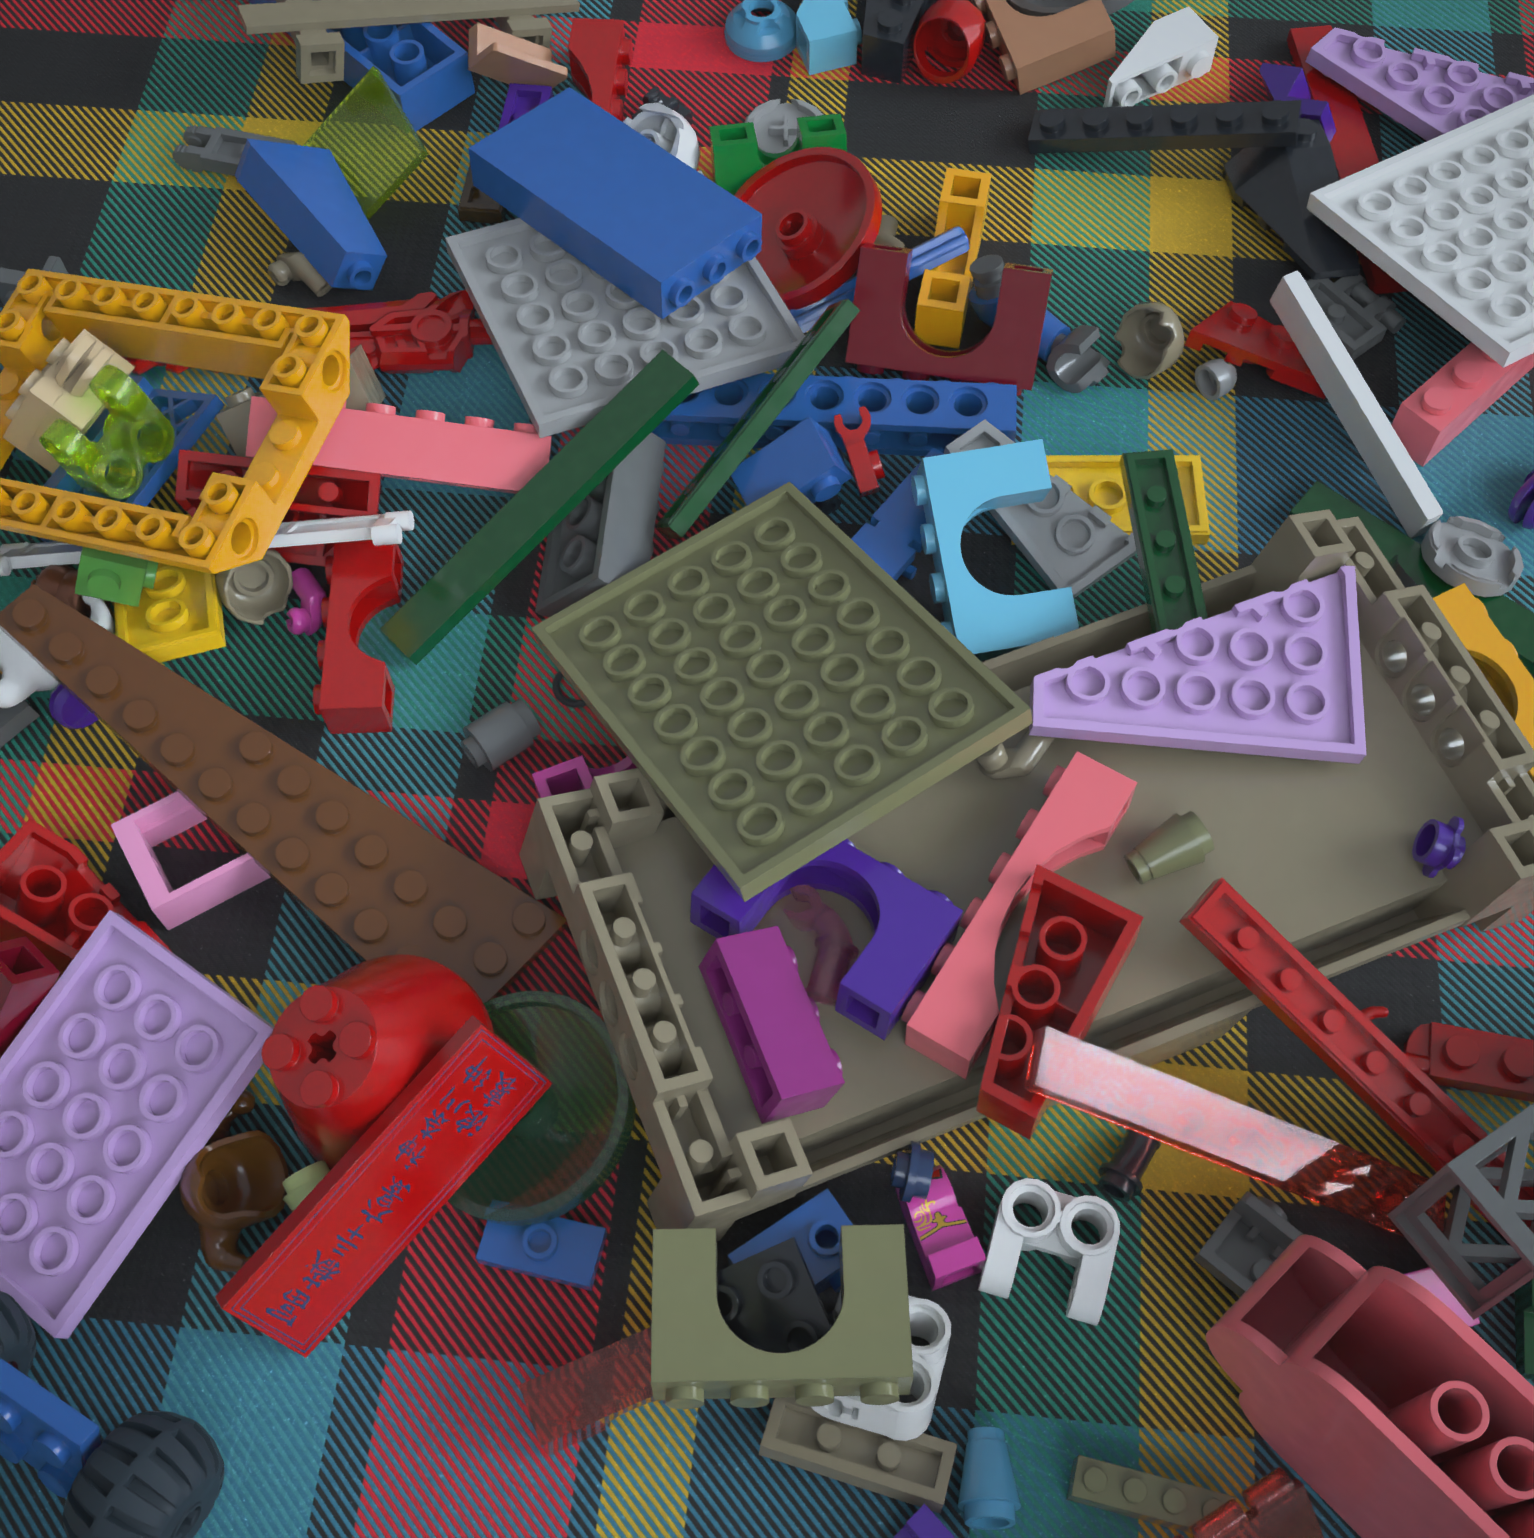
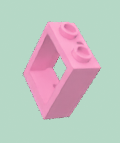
(159, 823)

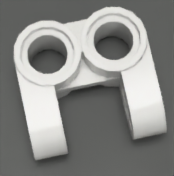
(1054, 1237)
(901, 1419)

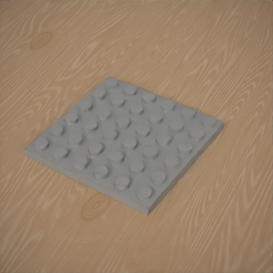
(580, 339)

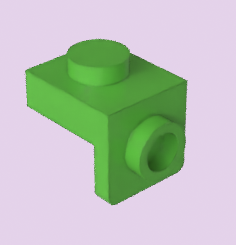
(114, 576)

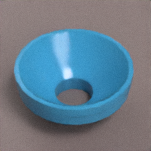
(761, 37)

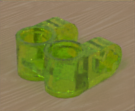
(119, 445)

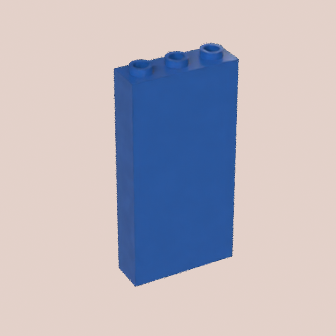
(616, 201)

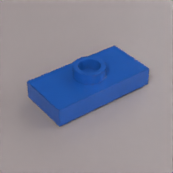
(548, 1250)

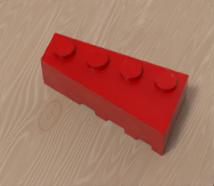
(1058, 978)

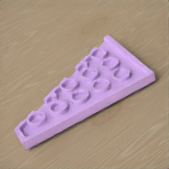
(1416, 89)
(1252, 681)

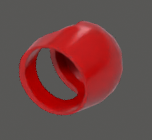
(953, 36)

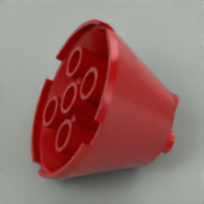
(360, 1042)

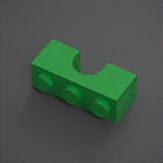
(737, 153)

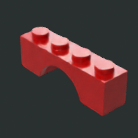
(354, 687)

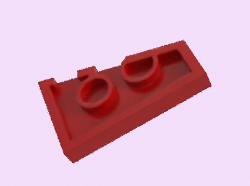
(1255, 341)

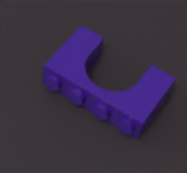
(905, 920)

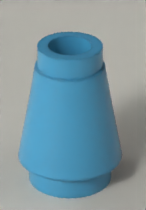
(988, 1482)

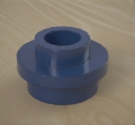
(912, 1172)

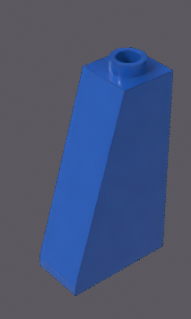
(314, 209)

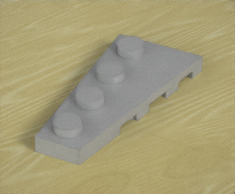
(1060, 535)

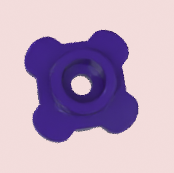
(1439, 845)

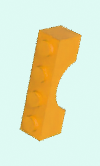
(946, 288)
(1493, 656)

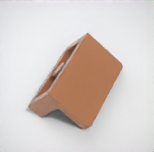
(511, 58)

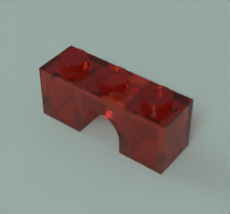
(590, 1392)

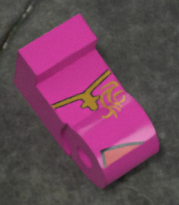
(942, 1234)

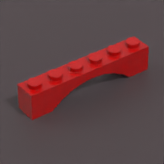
(598, 61)

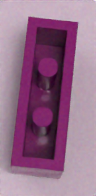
(771, 1024)

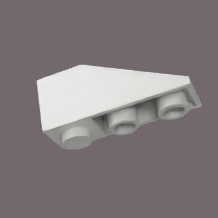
(1164, 57)

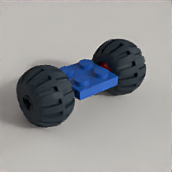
(143, 1481)

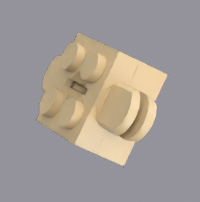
(60, 393)

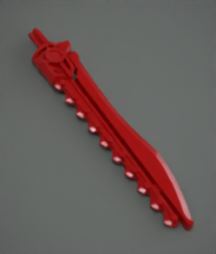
(402, 334)

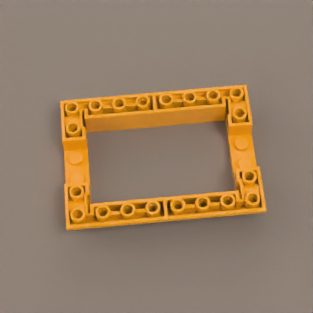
(292, 348)

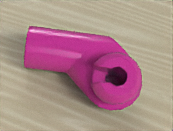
(308, 617)

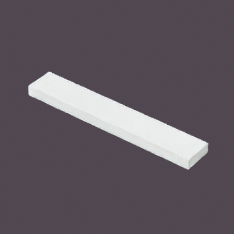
(1355, 405)

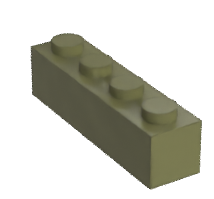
(1140, 1494)

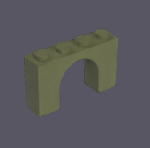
(859, 1356)

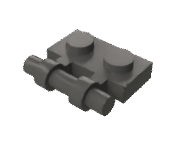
(1356, 312)

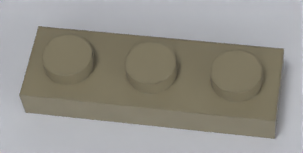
(904, 1470)

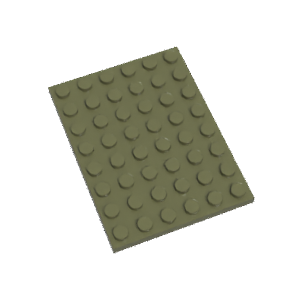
(777, 686)

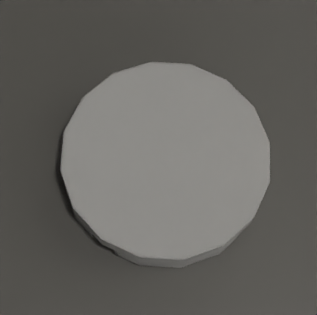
(1473, 555)

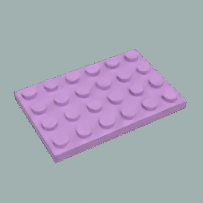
(106, 1110)

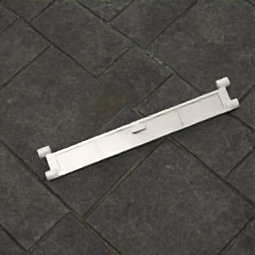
(381, 529)

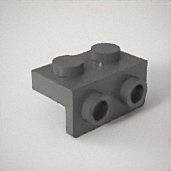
(1246, 1242)

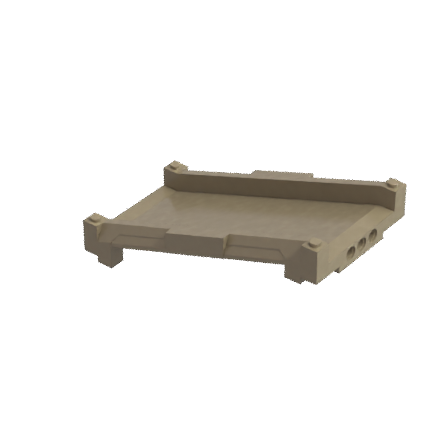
(1299, 839)

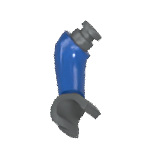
(1067, 352)

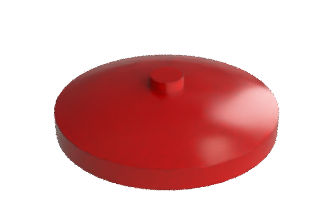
(814, 220)

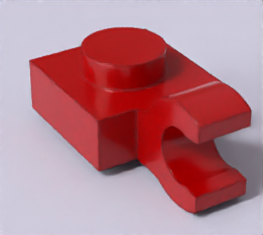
(864, 465)

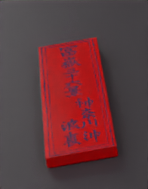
(384, 1189)

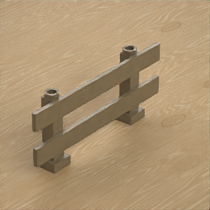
(322, 53)

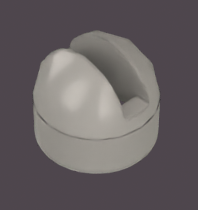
(1215, 378)

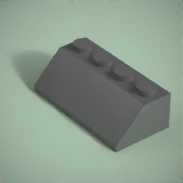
(604, 532)

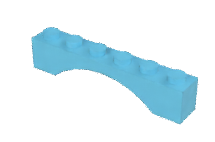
(826, 35)

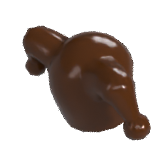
(233, 1187)

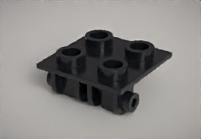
(773, 1300)

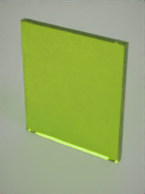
(371, 141)

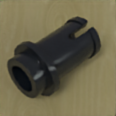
(1123, 1173)

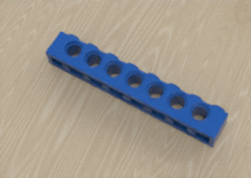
(904, 414)

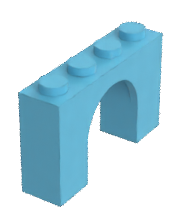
(954, 492)

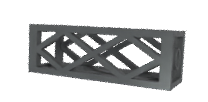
(1473, 1181)

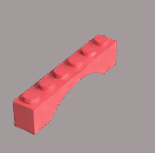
(961, 1005)

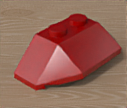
(323, 495)

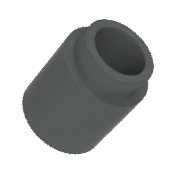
(500, 734)

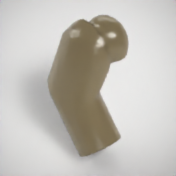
(297, 268)

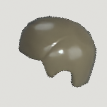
(1149, 340)
(256, 588)

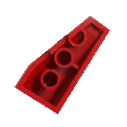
(53, 895)

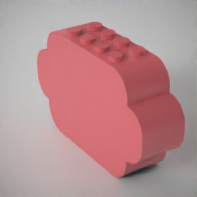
(1381, 1398)

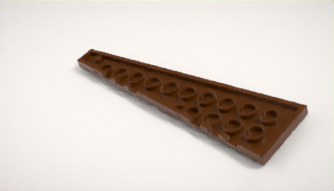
(321, 838)

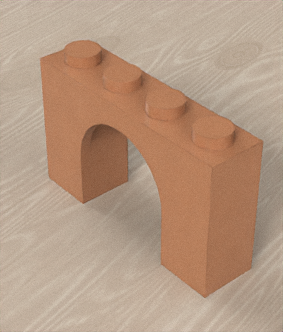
(1047, 46)

